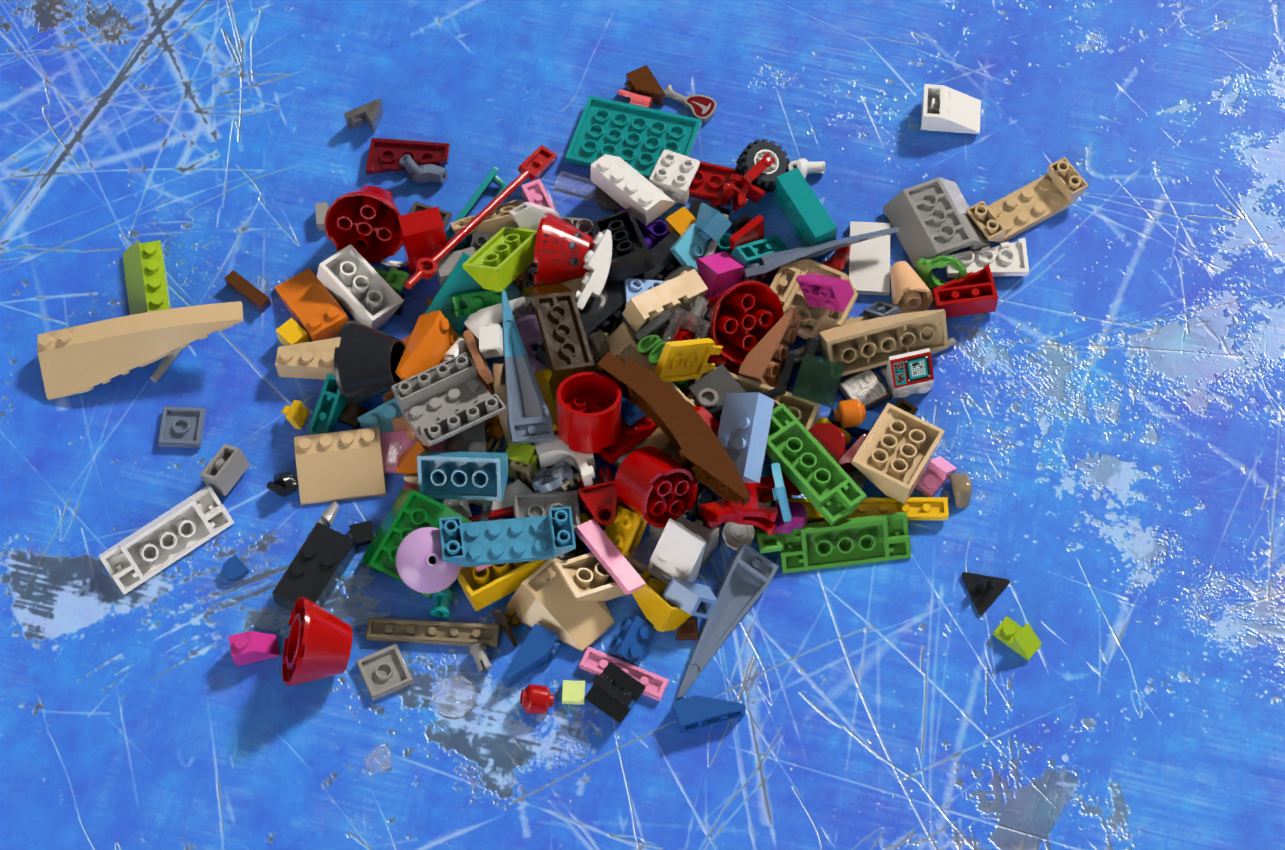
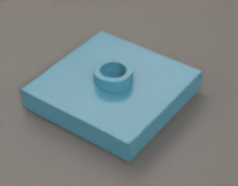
(690, 247)
(780, 493)

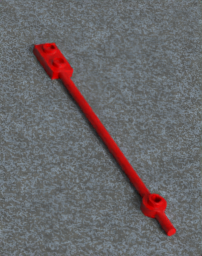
(531, 168)

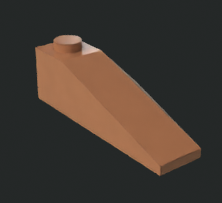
(767, 358)

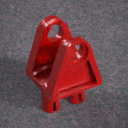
(600, 500)

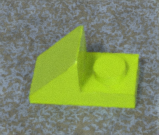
(1018, 638)

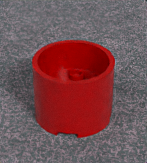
(589, 412)
(655, 486)

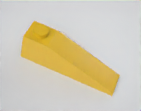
(657, 609)

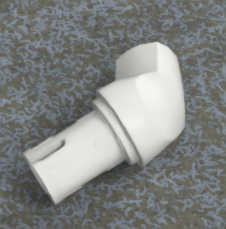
(808, 167)

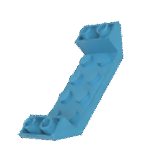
(507, 539)

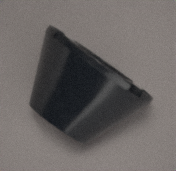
(366, 362)

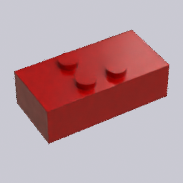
(421, 235)

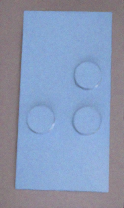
(745, 431)

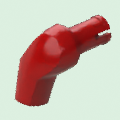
(839, 259)

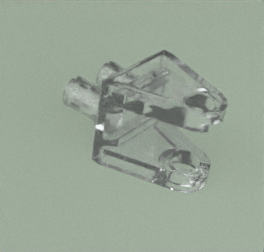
(690, 320)

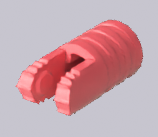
(637, 99)

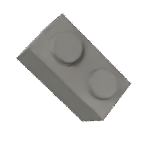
(321, 209)

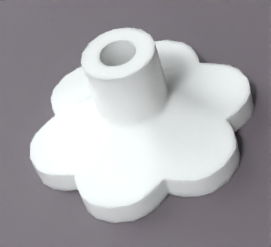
(393, 264)

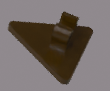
(506, 622)

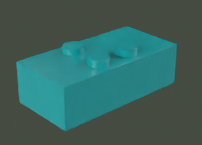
(803, 209)

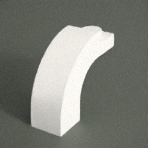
(556, 450)

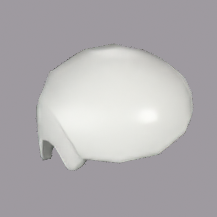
(736, 534)

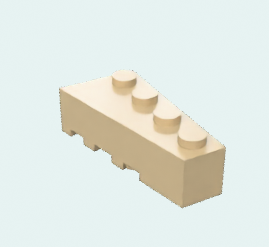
(669, 295)
(307, 359)

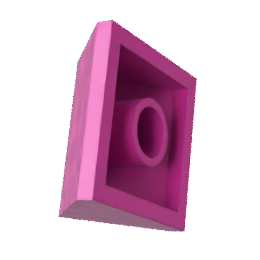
(719, 272)

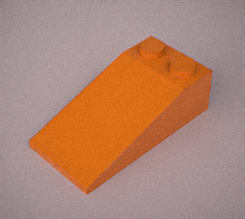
(312, 306)
(426, 345)

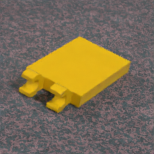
(686, 359)

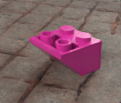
(825, 291)

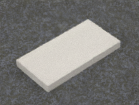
(870, 260)

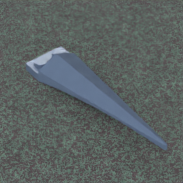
(772, 262)
(741, 586)

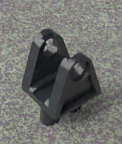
(794, 362)

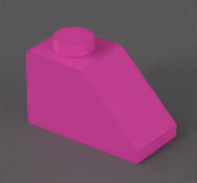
(253, 647)

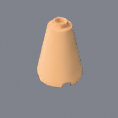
(908, 289)

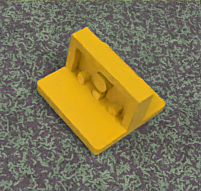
(626, 530)

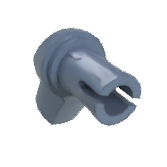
(423, 173)

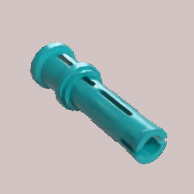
(441, 603)

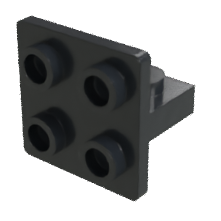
(614, 692)

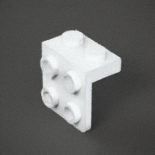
(674, 175)

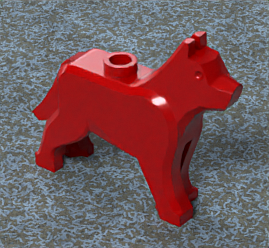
(751, 514)

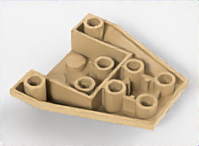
(549, 603)

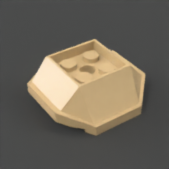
(813, 318)

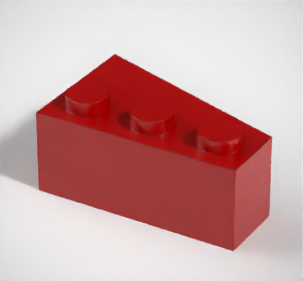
(967, 295)

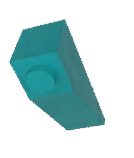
(751, 252)
(328, 407)

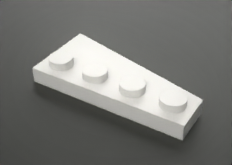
(1004, 260)

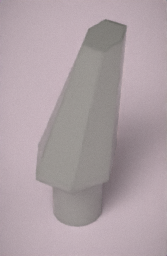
(329, 514)

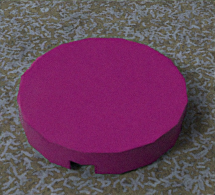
(799, 518)

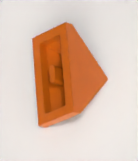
(408, 460)

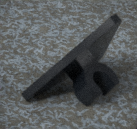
(984, 589)

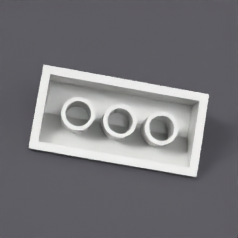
(629, 188)
(359, 287)

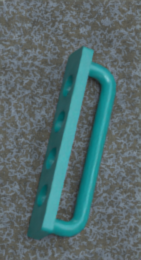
(491, 177)

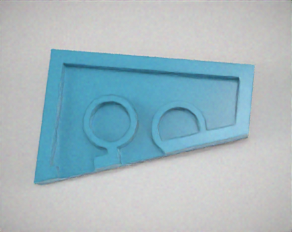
(381, 416)

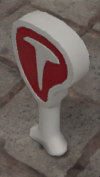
(700, 105)

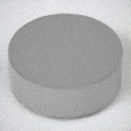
(708, 398)

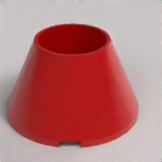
(316, 644)

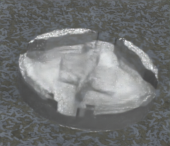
(454, 697)

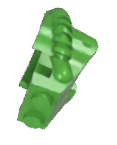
(926, 265)

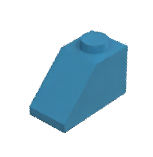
(711, 223)

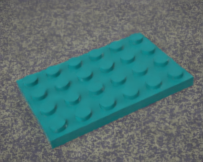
(630, 133)

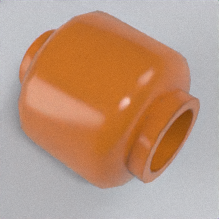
(850, 413)

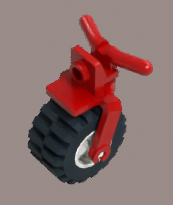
(756, 174)

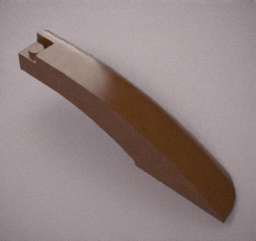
(683, 426)

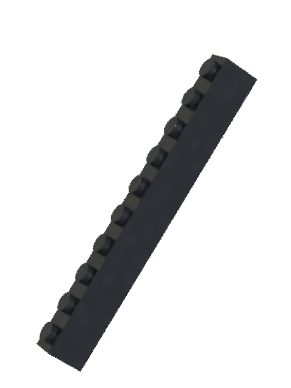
(611, 303)

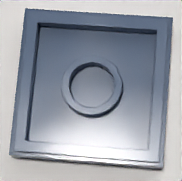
(182, 427)

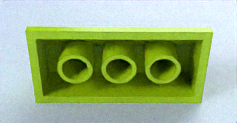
(502, 258)

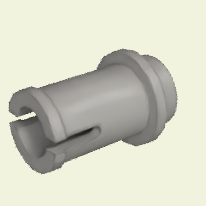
(480, 657)

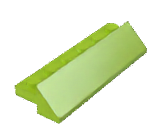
(146, 277)

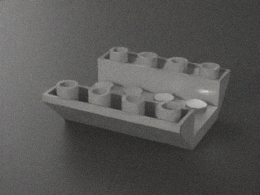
(933, 220)
(446, 400)

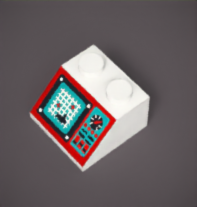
(910, 373)

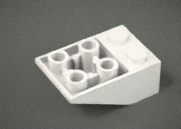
(949, 110)
(677, 554)

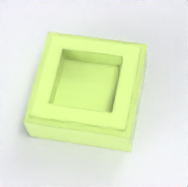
(573, 692)

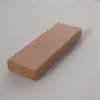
(479, 360)

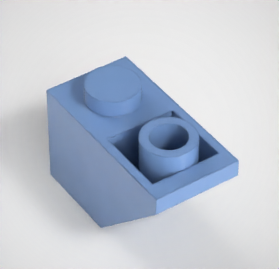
(691, 597)

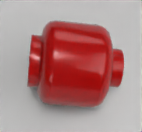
(536, 699)

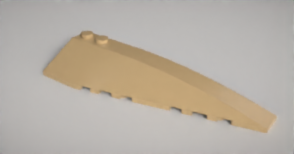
(95, 352)

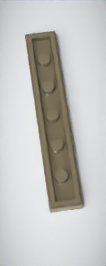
(432, 632)

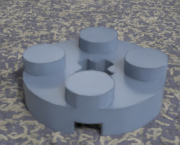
(551, 478)

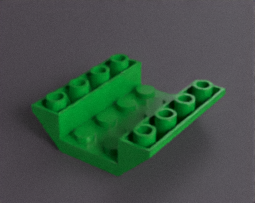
(407, 514)

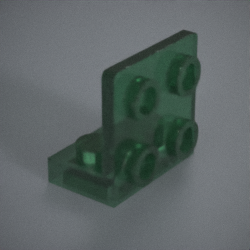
(818, 380)

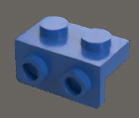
(632, 640)

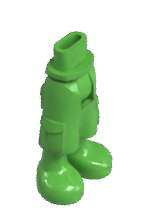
(653, 346)

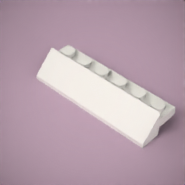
(166, 539)

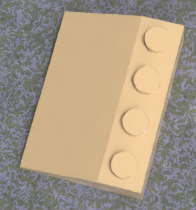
(897, 452)
(339, 465)

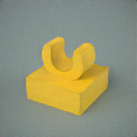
(296, 414)

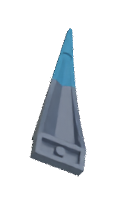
(526, 409)

